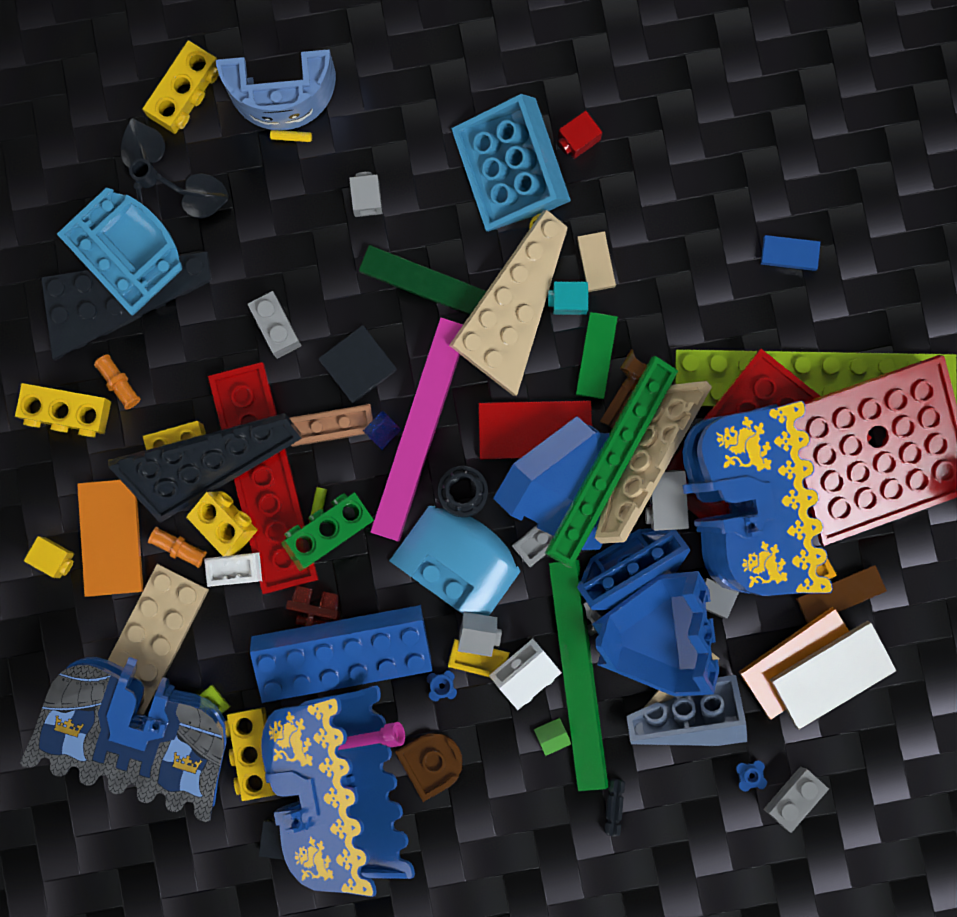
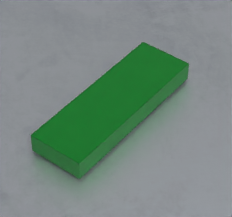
(596, 355)

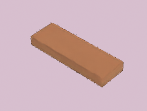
(332, 424)

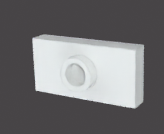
(233, 569)

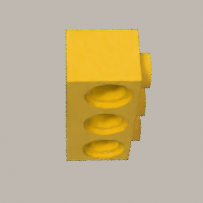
(179, 74)
(52, 400)
(239, 743)

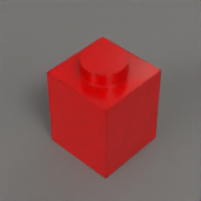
(579, 135)

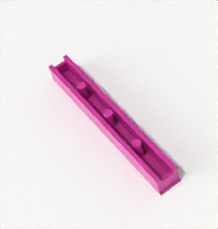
(418, 433)

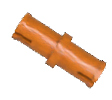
(117, 381)
(177, 547)

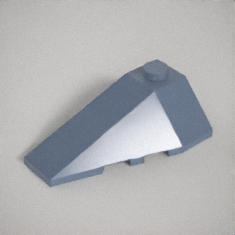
(693, 719)

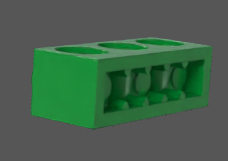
(341, 530)

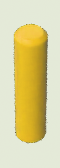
(290, 135)

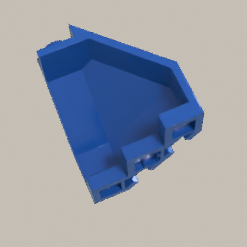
(550, 476)
(662, 636)

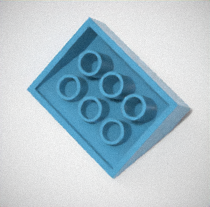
(510, 163)

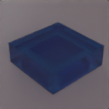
(382, 430)

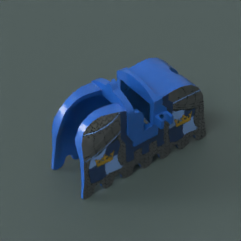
(96, 727)

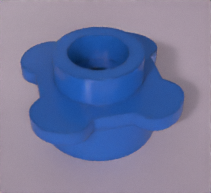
(436, 692)
(746, 769)

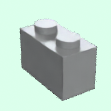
(274, 324)
(668, 503)
(796, 799)

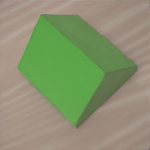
(552, 736)

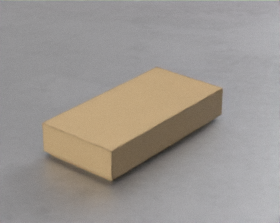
(596, 261)

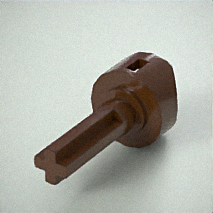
(633, 370)

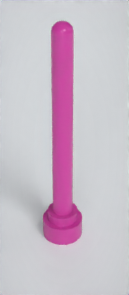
(390, 735)

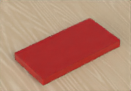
(518, 427)

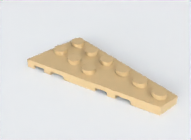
(507, 317)
(650, 460)

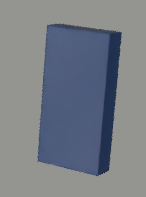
(790, 253)

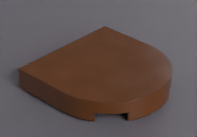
(431, 763)

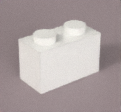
(525, 674)

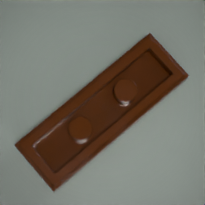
(845, 593)

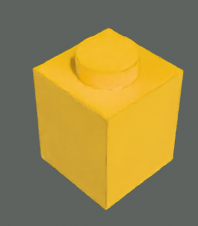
(49, 557)

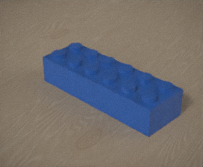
(340, 654)

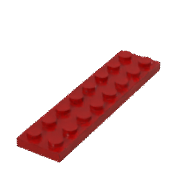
(267, 489)

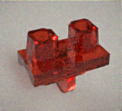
(301, 601)

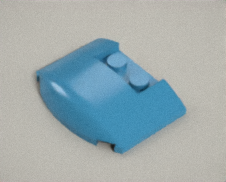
(123, 247)
(457, 561)

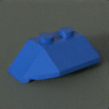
(631, 565)

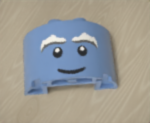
(281, 103)

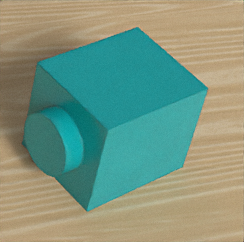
(569, 298)

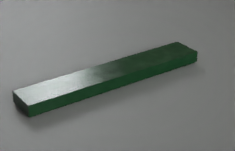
(421, 280)

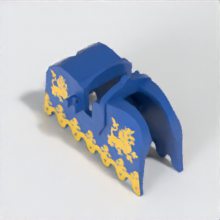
(758, 470)
(344, 817)

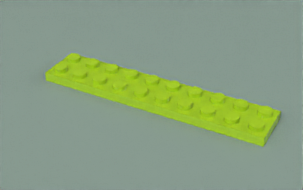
(819, 370)

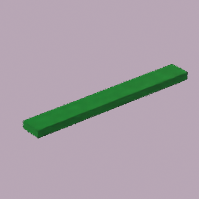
(611, 462)
(578, 677)

